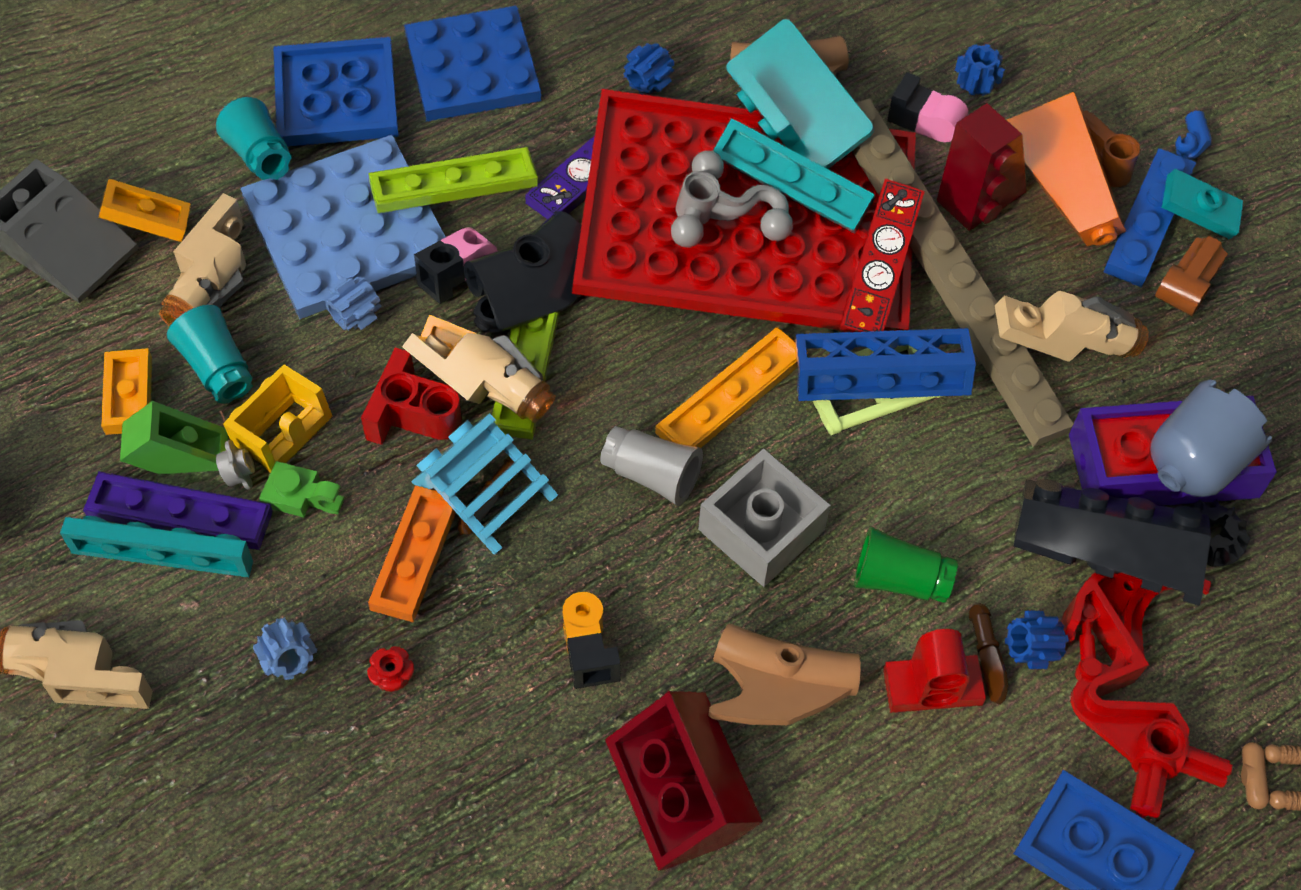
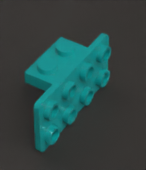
(798, 96)

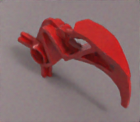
(1131, 725)

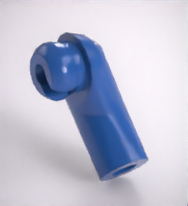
(1197, 139)

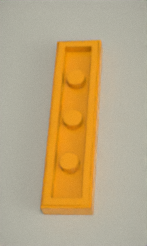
(731, 391)

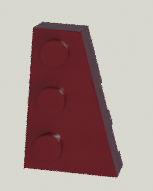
(982, 168)

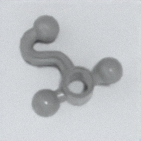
(702, 199)

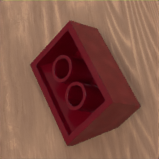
(682, 779)

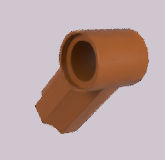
(1116, 151)
(1190, 279)

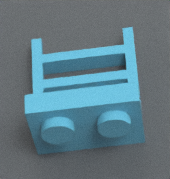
(470, 452)

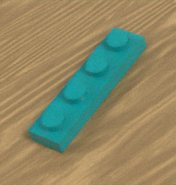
(794, 175)
(159, 547)

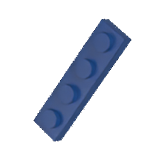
(1146, 222)

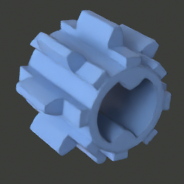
(353, 303)
(284, 648)

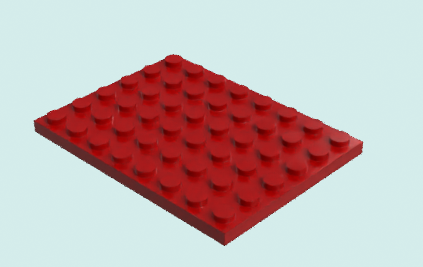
(630, 203)

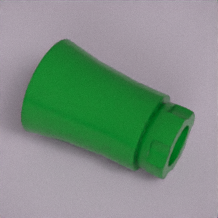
(904, 568)

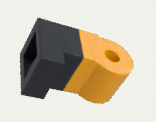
(583, 635)

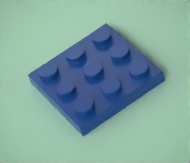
(472, 63)
(335, 91)

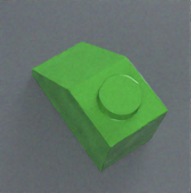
(170, 441)

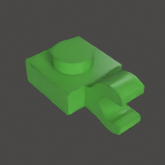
(296, 488)

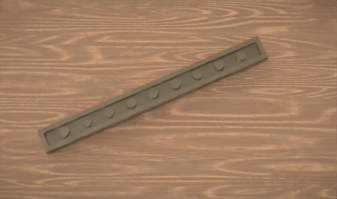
(965, 292)

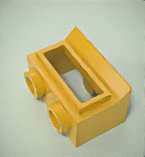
(267, 405)

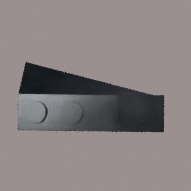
(1116, 535)

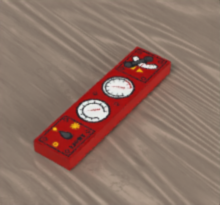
(882, 258)

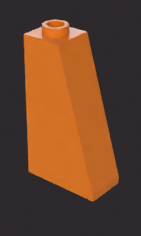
(1069, 169)

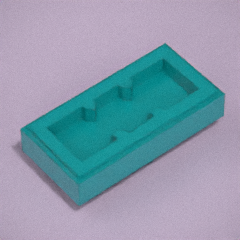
(1202, 204)

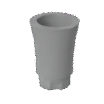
(653, 462)

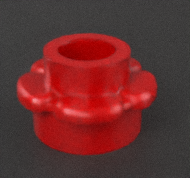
(394, 679)

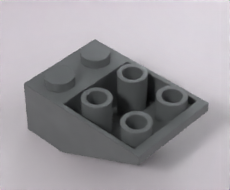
(59, 232)

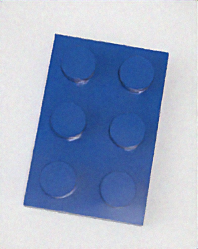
(1099, 844)

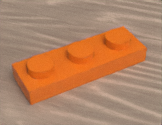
(412, 555)

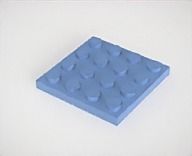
(327, 227)

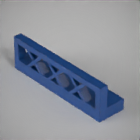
(885, 371)

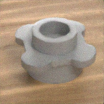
(235, 465)

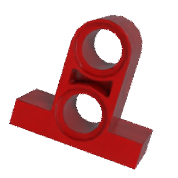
(417, 411)
(935, 676)

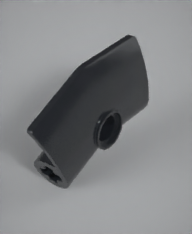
(527, 290)

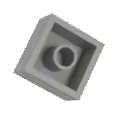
(763, 517)

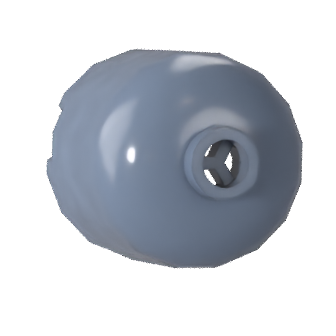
(1208, 440)

